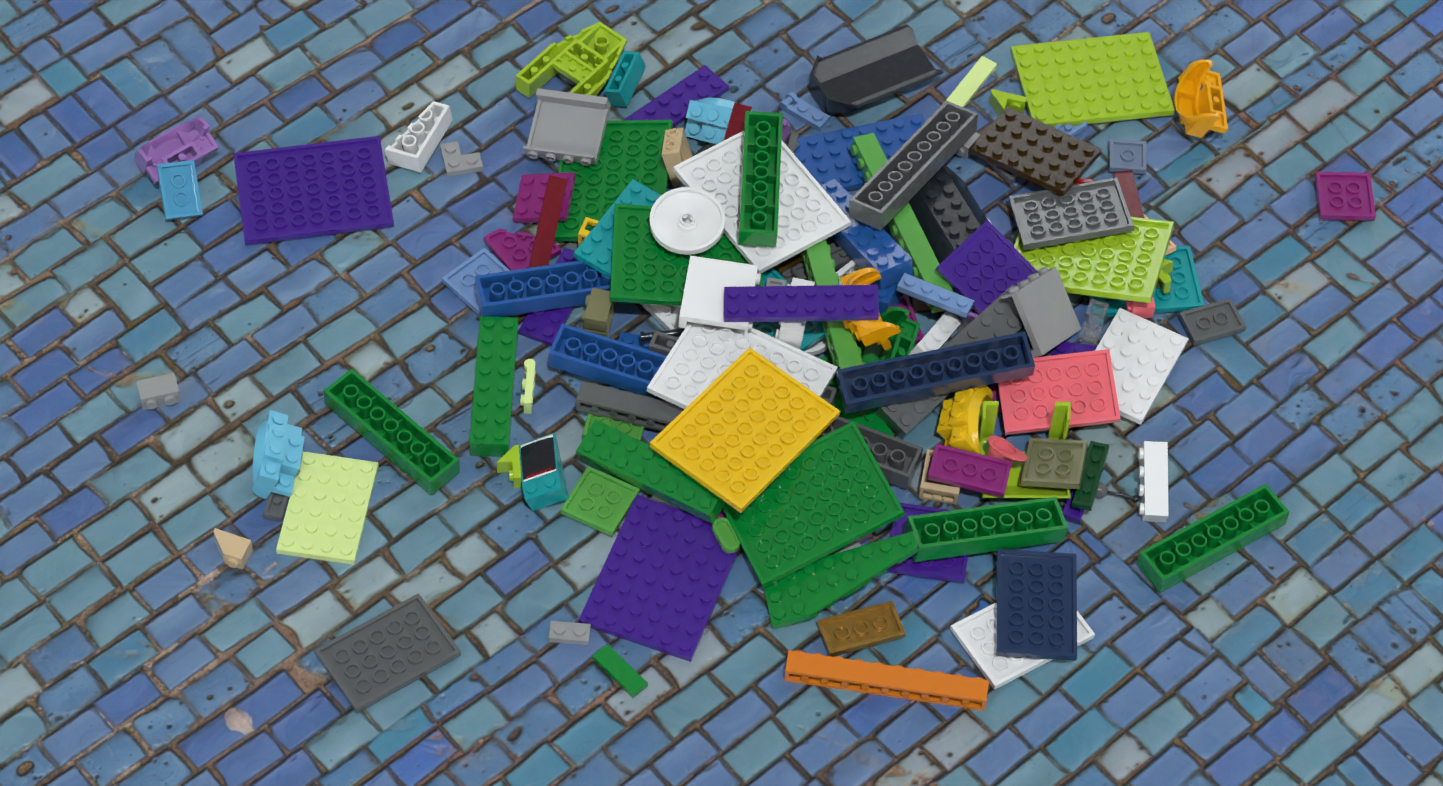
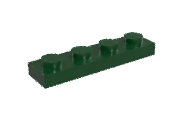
(1091, 477)

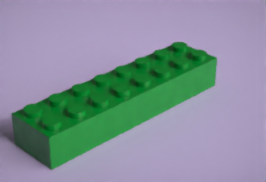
(760, 179)
(494, 386)
(391, 431)
(647, 470)
(987, 528)
(1212, 538)

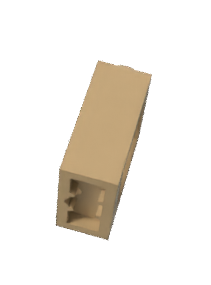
(674, 151)
(934, 491)

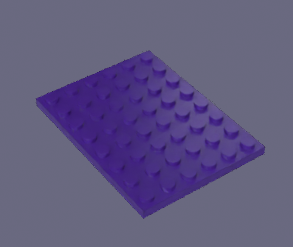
(313, 190)
(659, 580)

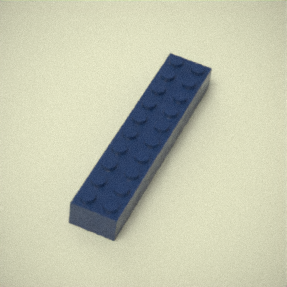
(935, 372)

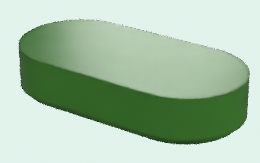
(726, 535)

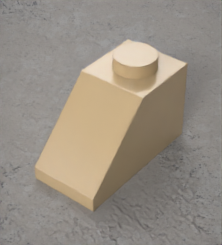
(233, 548)

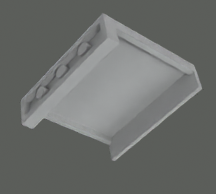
(568, 127)
(1044, 310)

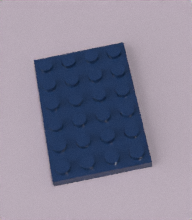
(1036, 604)

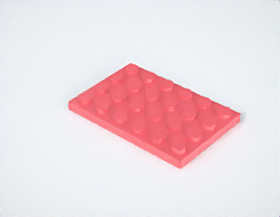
(1076, 378)

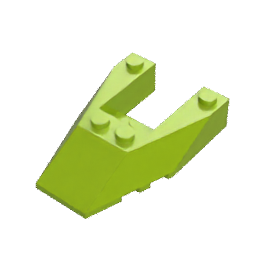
(581, 58)

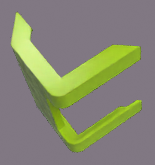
(1014, 489)

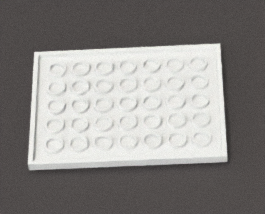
(805, 208)
(709, 350)

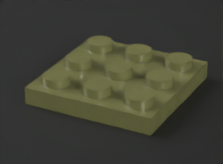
(1054, 463)

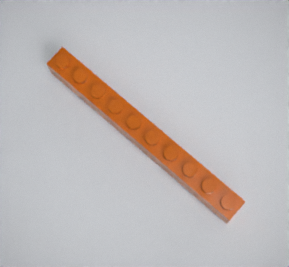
(886, 680)

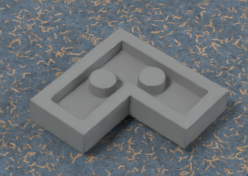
(459, 164)

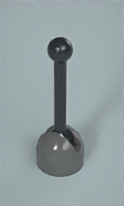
(1102, 491)

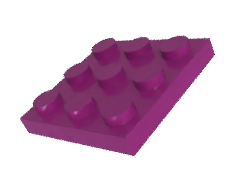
(532, 193)
(1345, 196)

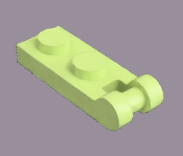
(528, 385)

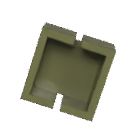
(598, 313)

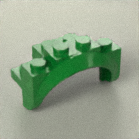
(901, 343)

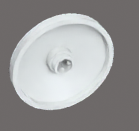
(687, 220)

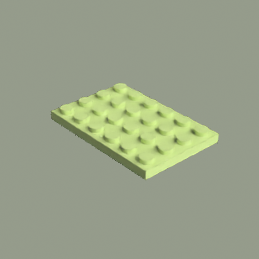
(327, 508)

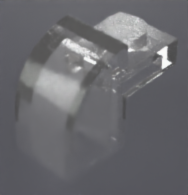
(1093, 322)

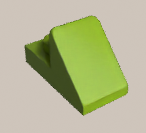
(1001, 100)
(1164, 280)
(511, 463)

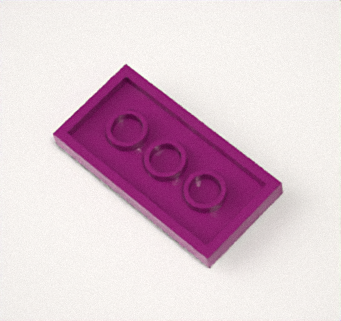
(969, 470)

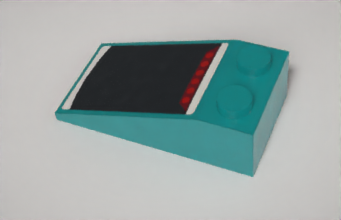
(542, 472)

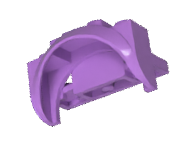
(178, 144)

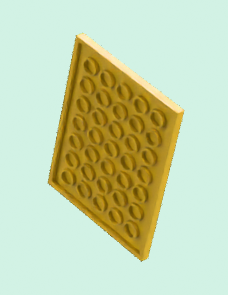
(744, 429)

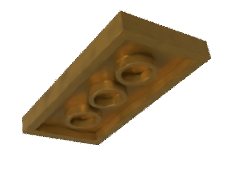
(861, 628)

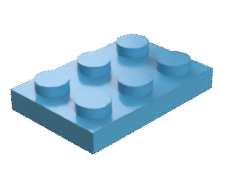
(179, 190)

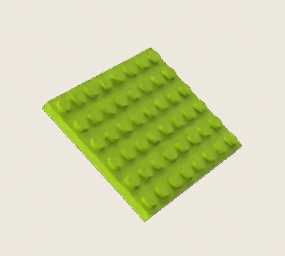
(1092, 80)
(1111, 265)

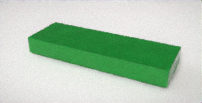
(620, 670)

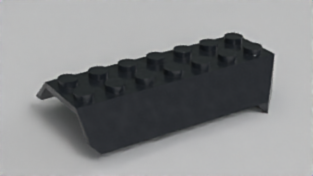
(869, 71)
(946, 212)

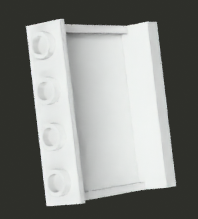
(705, 290)

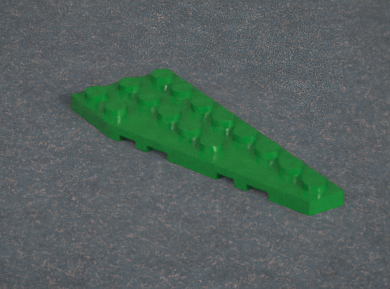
(832, 577)

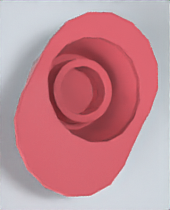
(1004, 450)

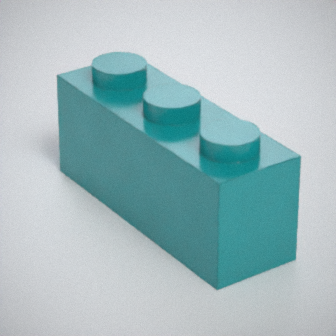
(625, 78)

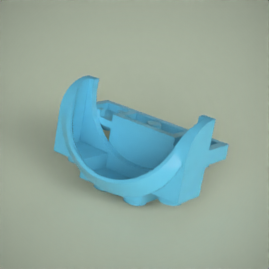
(708, 119)
(276, 456)

